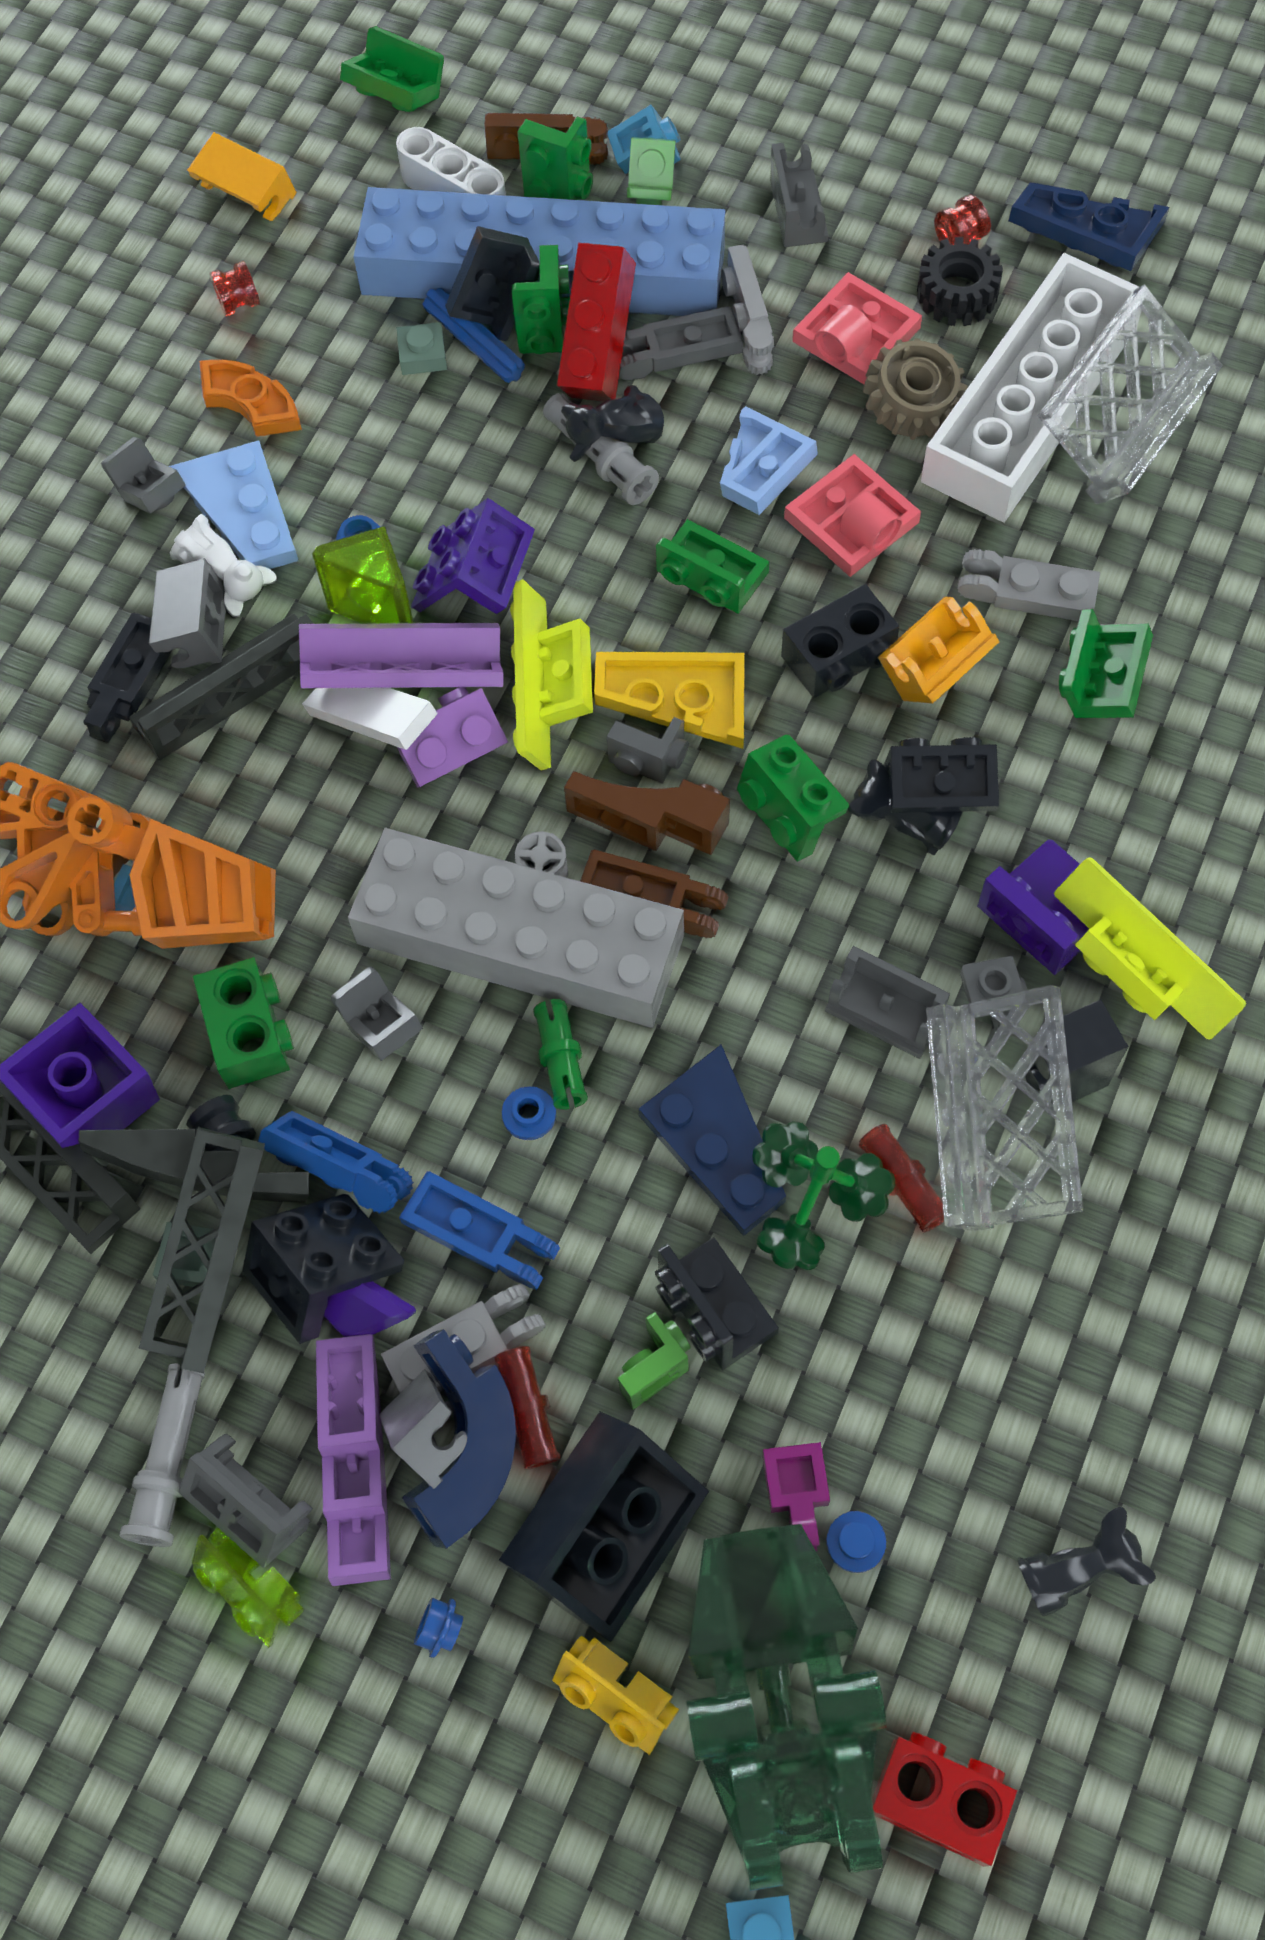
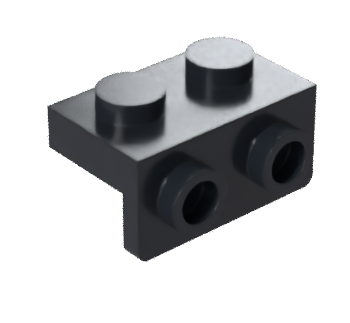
(486, 279)

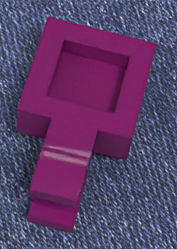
(797, 1484)

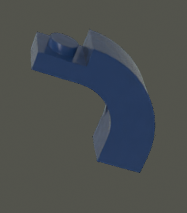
(487, 1417)

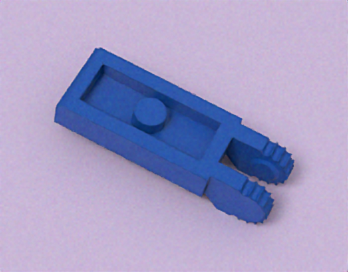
(337, 1161)
(475, 1228)

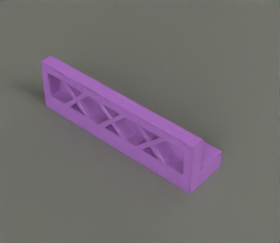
(400, 655)

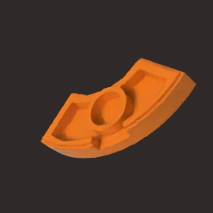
(251, 394)

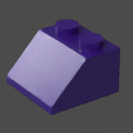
(78, 1079)

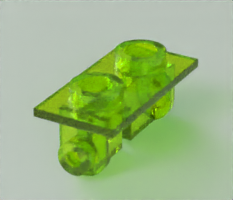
(255, 1604)

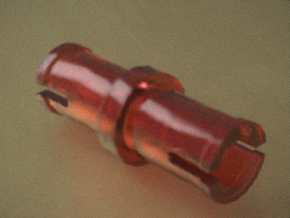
(910, 1182)
(529, 1408)

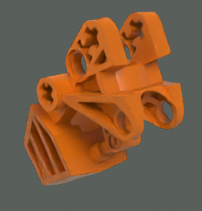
(180, 883)

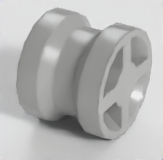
(541, 850)

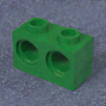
(234, 1025)

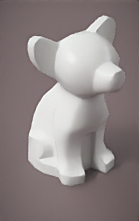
(240, 577)

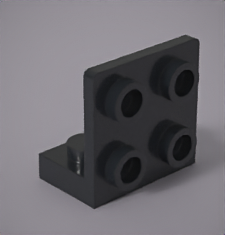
(943, 776)
(313, 1254)
(715, 1301)

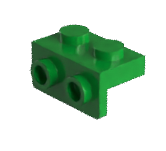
(395, 70)
(555, 161)
(540, 307)
(711, 566)
(1105, 667)
(789, 795)

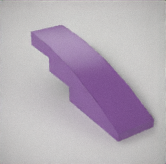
(352, 1460)

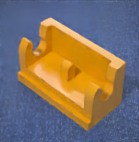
(243, 175)
(937, 651)

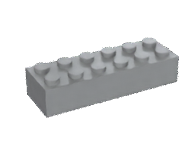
(518, 927)

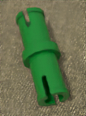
(560, 1054)

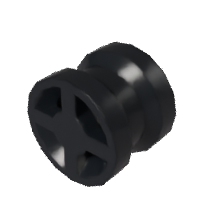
(221, 1116)

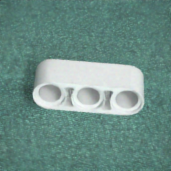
(439, 165)

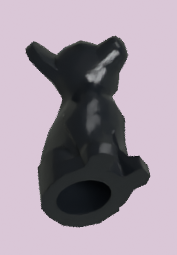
(626, 419)
(873, 803)
(1072, 1570)

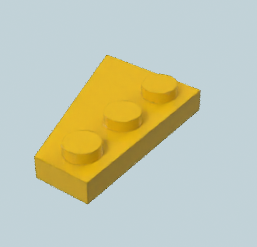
(691, 686)

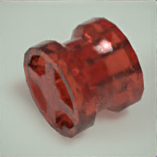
(965, 220)
(234, 288)

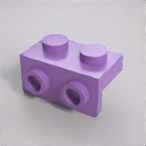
(456, 736)

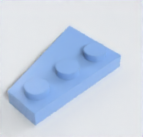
(241, 502)

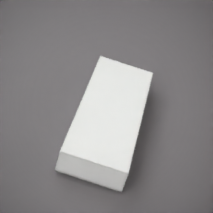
(373, 712)

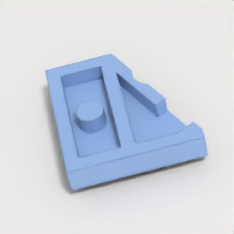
(763, 460)

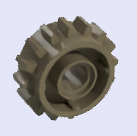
(916, 366)

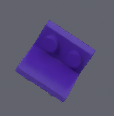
(476, 556)
(1028, 909)

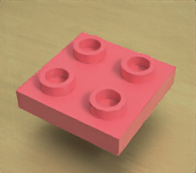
(854, 325)
(852, 515)

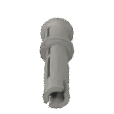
(612, 459)
(160, 1481)

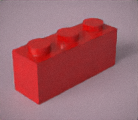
(596, 322)

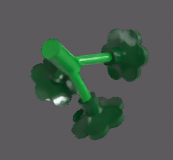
(857, 1187)

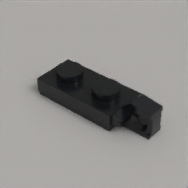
(123, 678)

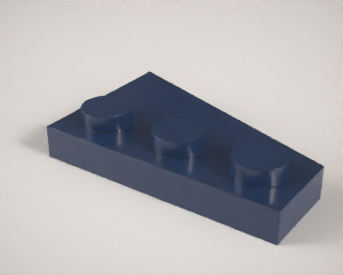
(1096, 228)
(713, 1137)

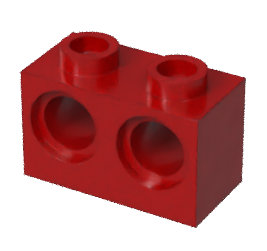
(937, 1814)

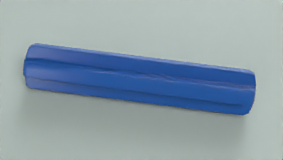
(476, 338)

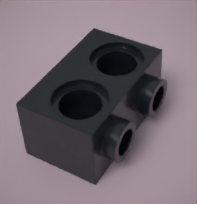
(834, 634)

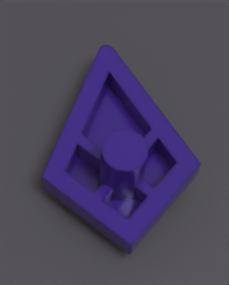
(366, 1310)

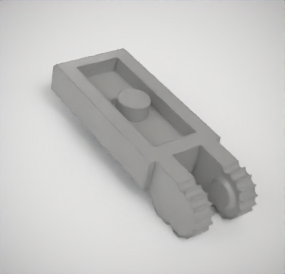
(749, 309)
(1028, 585)
(477, 1332)

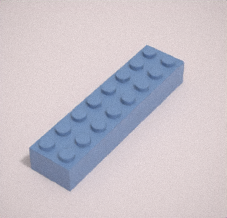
(421, 237)

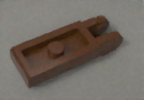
(503, 136)
(657, 886)

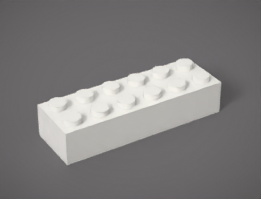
(993, 436)

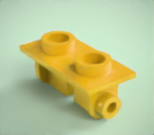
(590, 1682)

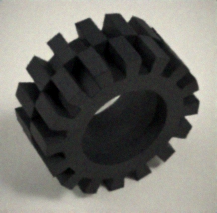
(964, 262)

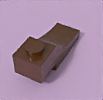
(646, 815)

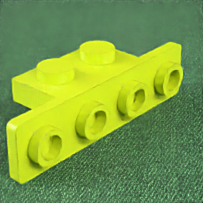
(550, 674)
(1144, 954)

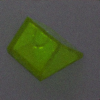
(363, 578)

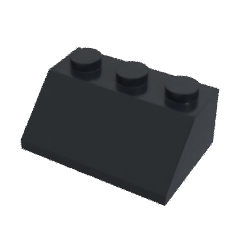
(605, 1525)

